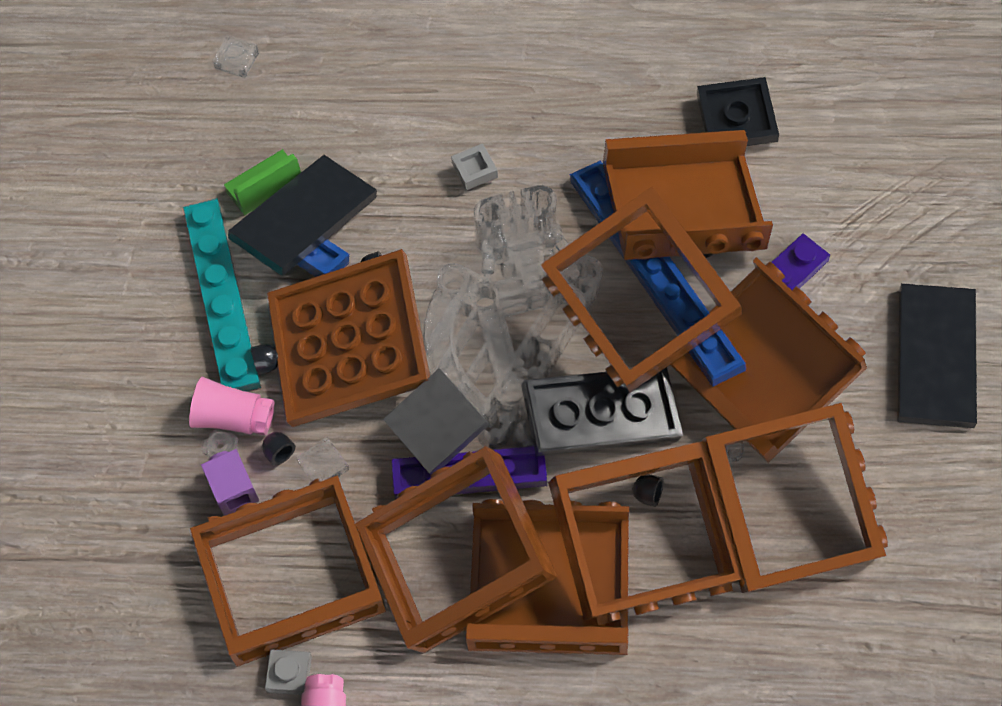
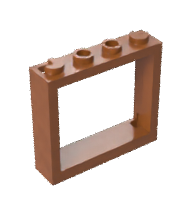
(727, 309)
(853, 466)
(414, 501)
(712, 510)
(306, 625)

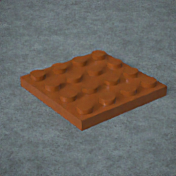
(348, 338)

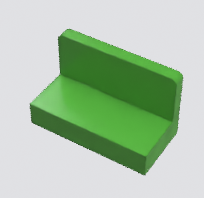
(262, 181)

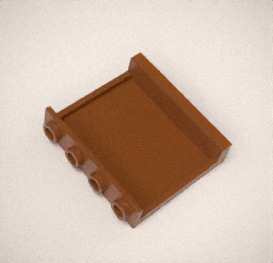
(699, 180)
(789, 357)
(551, 615)

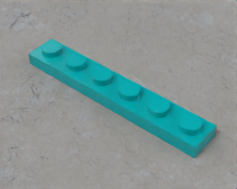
(221, 296)

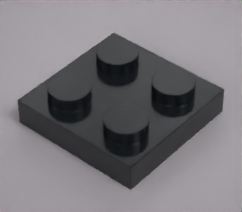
(739, 107)

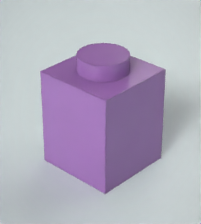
(229, 481)

